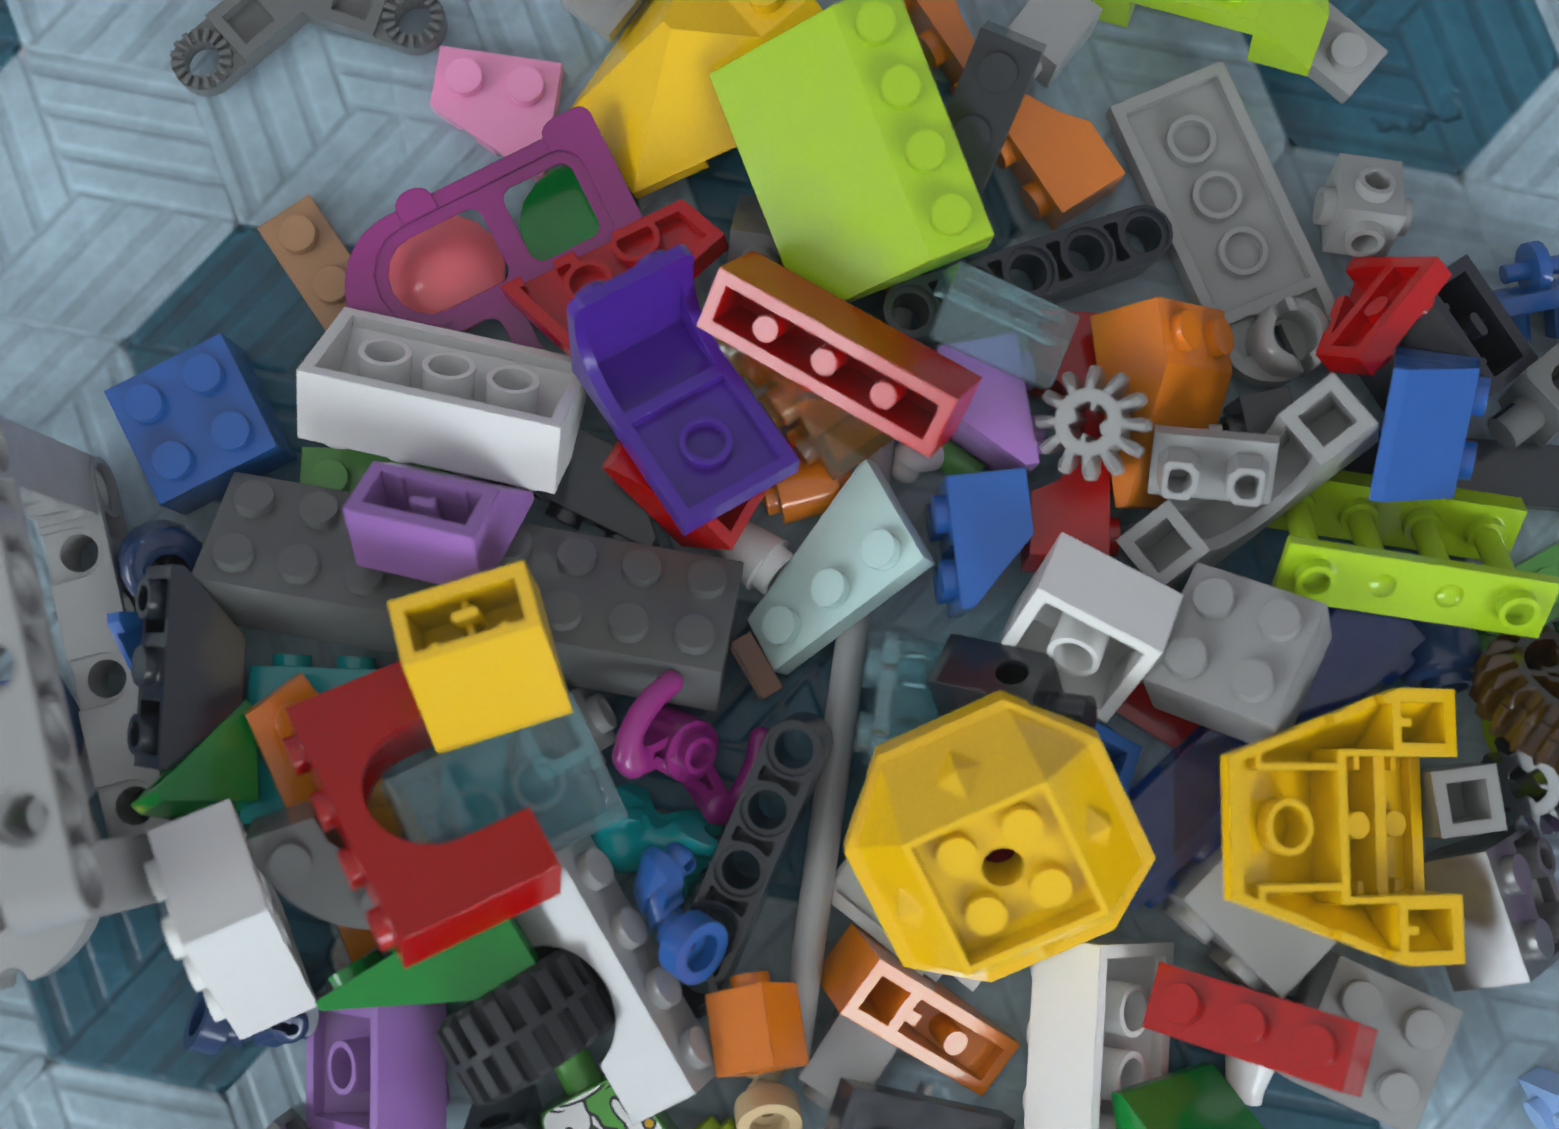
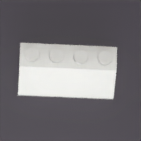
(441, 399)
(1090, 1031)

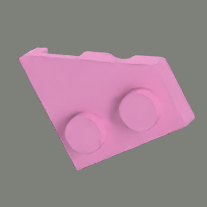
(497, 97)

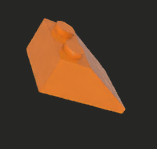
(1180, 363)

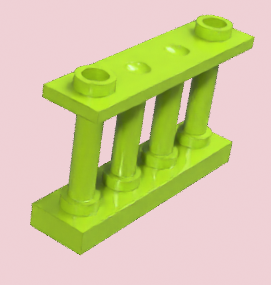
(1412, 585)

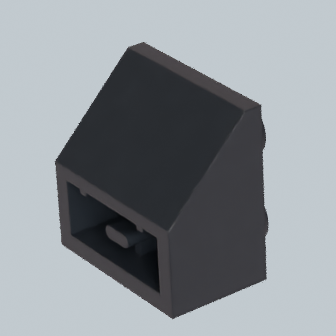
(1467, 323)

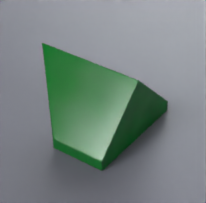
(213, 772)

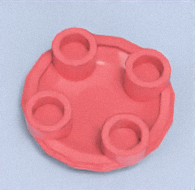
(446, 266)

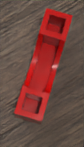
(1071, 502)

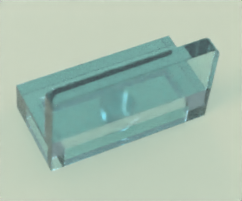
(1001, 325)

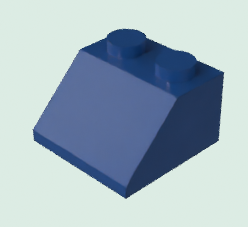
(1427, 426)

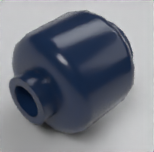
(155, 543)
(1444, 657)

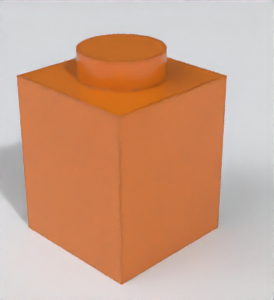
(756, 1026)

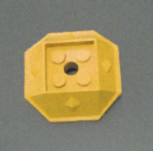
(982, 784)

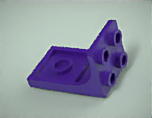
(673, 391)

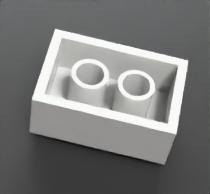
(227, 921)

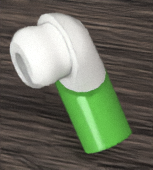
(948, 459)

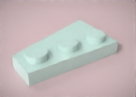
(841, 572)

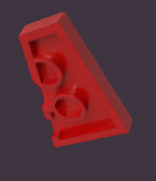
(548, 295)

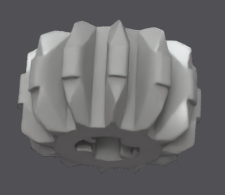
(1115, 430)

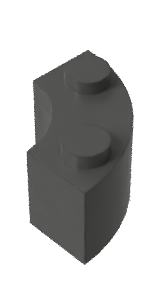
(304, 865)

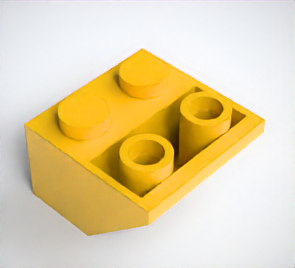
(480, 656)

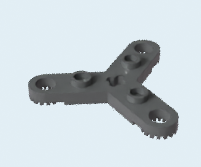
(253, 29)

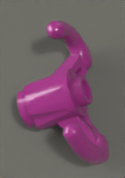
(679, 747)

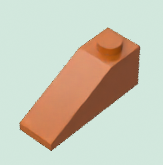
(914, 1012)

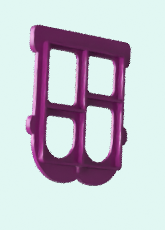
(566, 140)

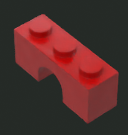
(1261, 1029)

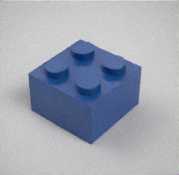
(199, 423)

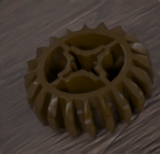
(1520, 693)

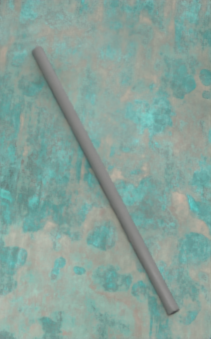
(831, 792)

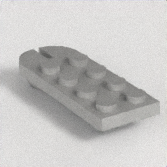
(1229, 220)

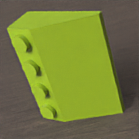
(852, 150)

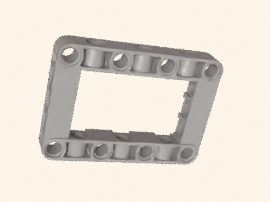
(63, 870)

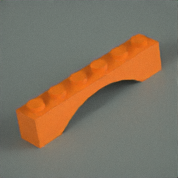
(1049, 152)

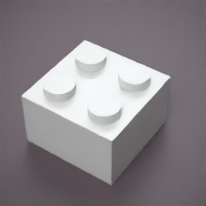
(1094, 620)

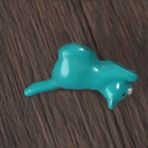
(645, 826)

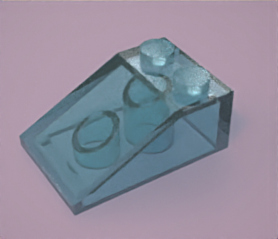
(540, 767)

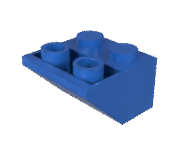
(980, 529)

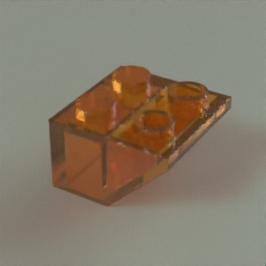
(817, 426)

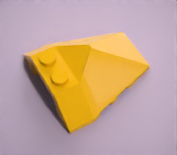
(656, 85)
(1332, 827)

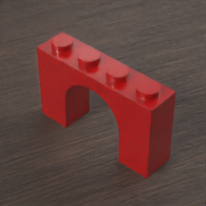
(419, 892)

